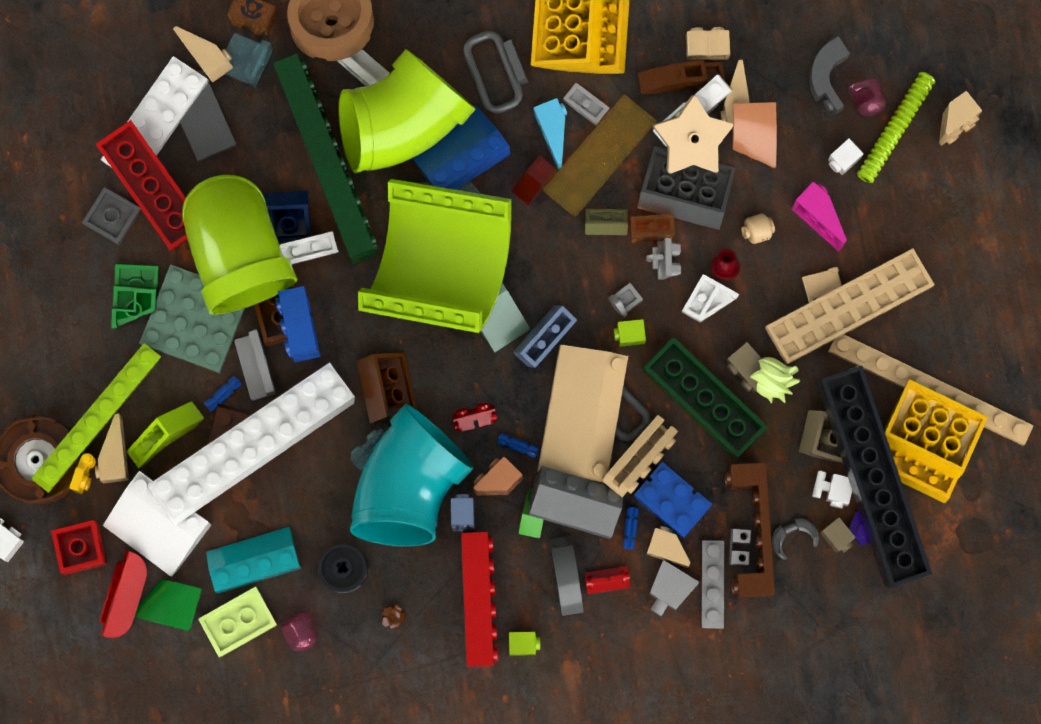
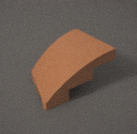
(755, 131)

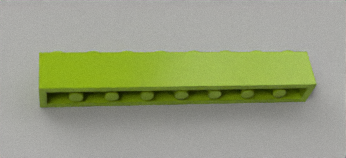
(96, 418)

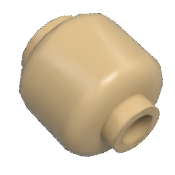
(758, 228)

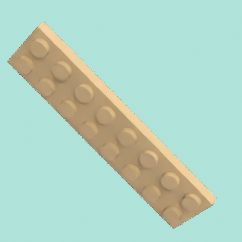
(849, 306)

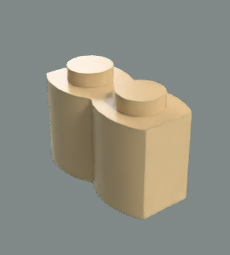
(707, 44)

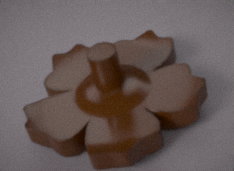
(393, 616)

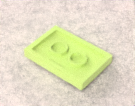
(237, 622)

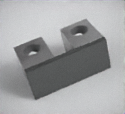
(733, 557)

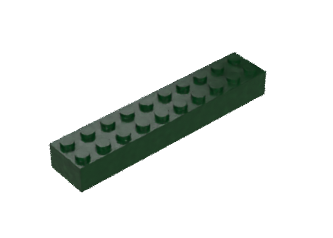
(323, 154)

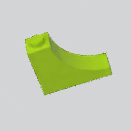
(163, 432)

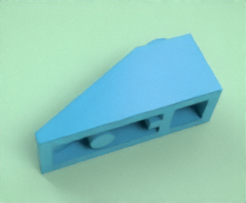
(551, 121)

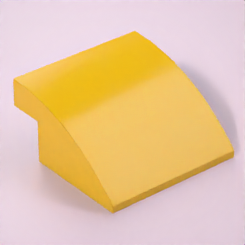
(580, 35)
(932, 439)

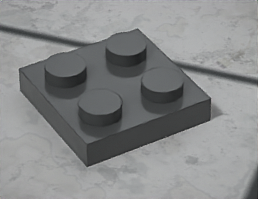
(111, 216)

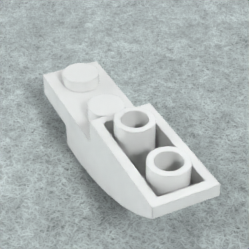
(708, 96)

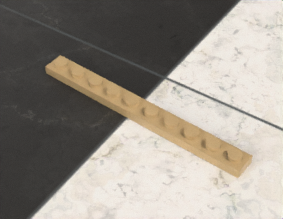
(900, 373)

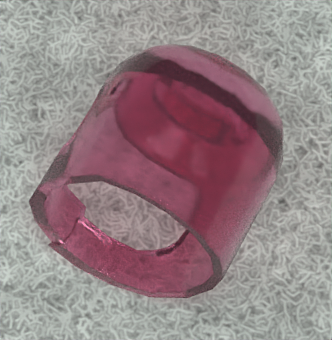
(869, 101)
(299, 632)

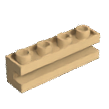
(639, 457)

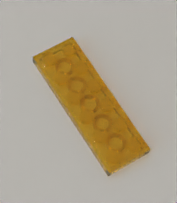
(599, 155)

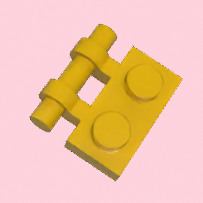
(81, 475)

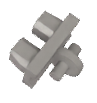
(662, 258)

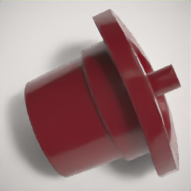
(725, 265)

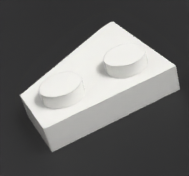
(708, 299)

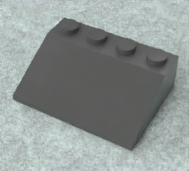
(689, 193)

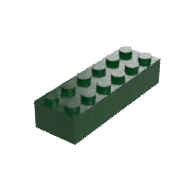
(704, 398)

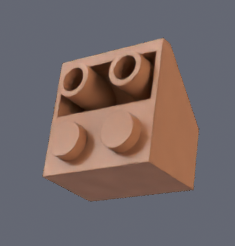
(499, 480)

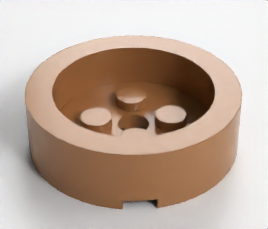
(336, 42)

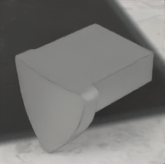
(625, 300)

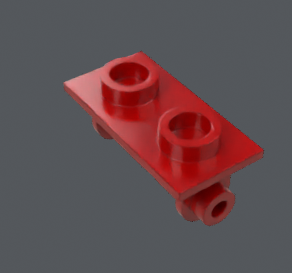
(481, 413)
(607, 580)

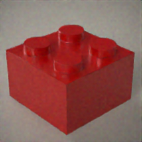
(79, 547)

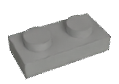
(586, 104)

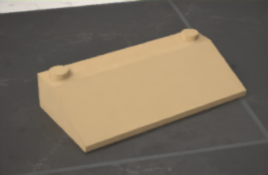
(583, 412)

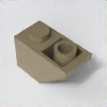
(745, 363)

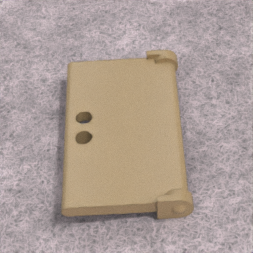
(821, 283)

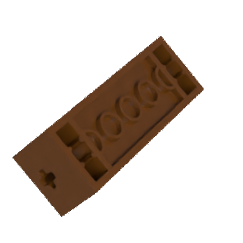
(754, 477)

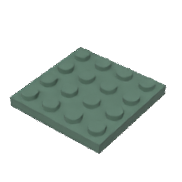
(185, 327)

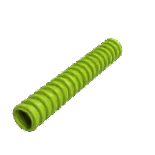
(896, 127)

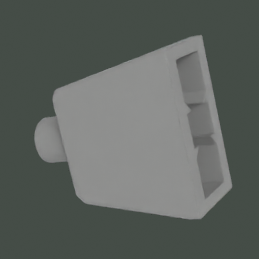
(670, 588)

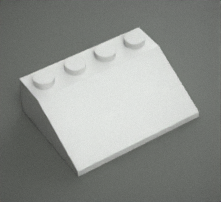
(149, 530)

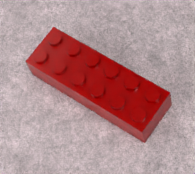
(146, 182)
(477, 599)

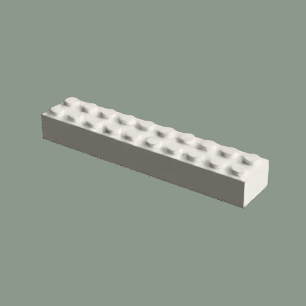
(251, 443)

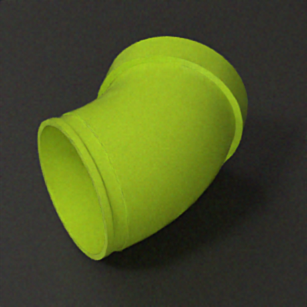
(398, 115)
(234, 244)

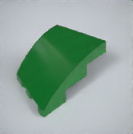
(134, 292)
(170, 605)

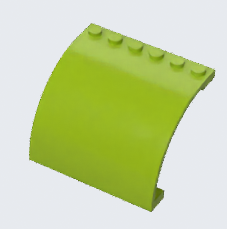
(441, 256)

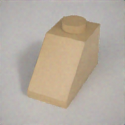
(667, 547)

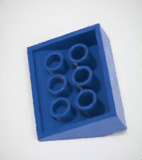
(463, 153)

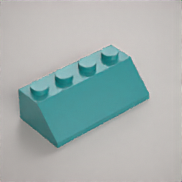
(252, 560)

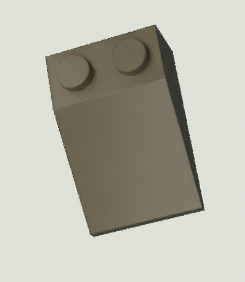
(819, 438)

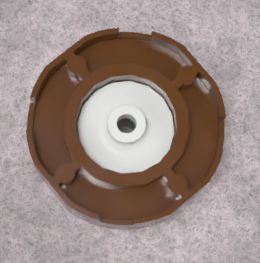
(20, 449)

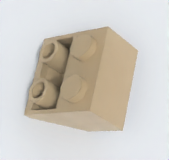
(958, 116)

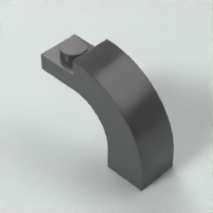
(828, 57)
(566, 575)

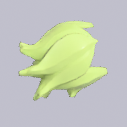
(774, 378)

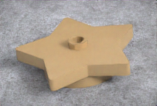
(678, 134)

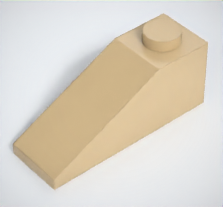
(208, 55)
(738, 95)
(113, 458)

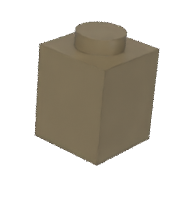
(838, 536)

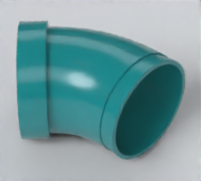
(406, 482)

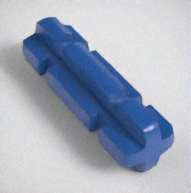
(222, 393)
(518, 445)
(630, 528)

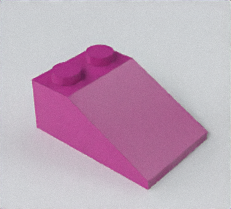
(818, 212)

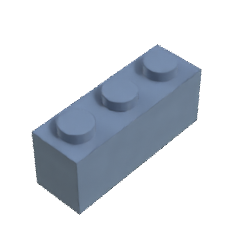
(545, 336)
(462, 513)

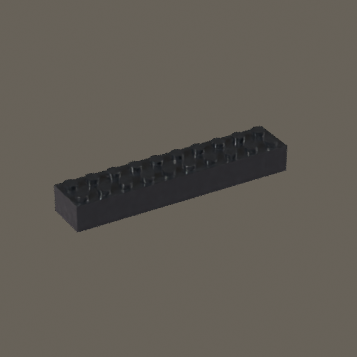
(873, 477)

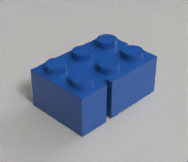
(298, 324)
(672, 500)

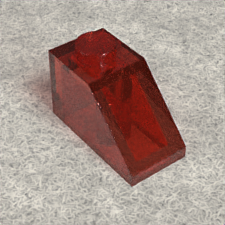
(534, 180)

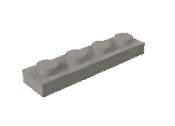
(712, 585)

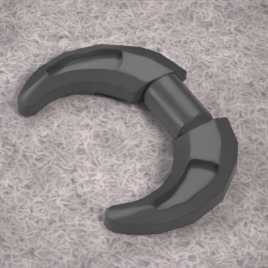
(799, 524)

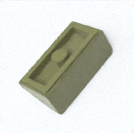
(606, 221)

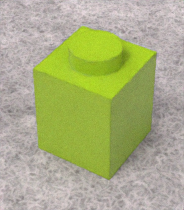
(630, 333)
(523, 643)

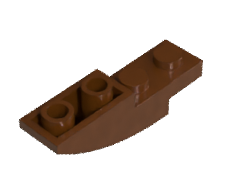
(679, 76)

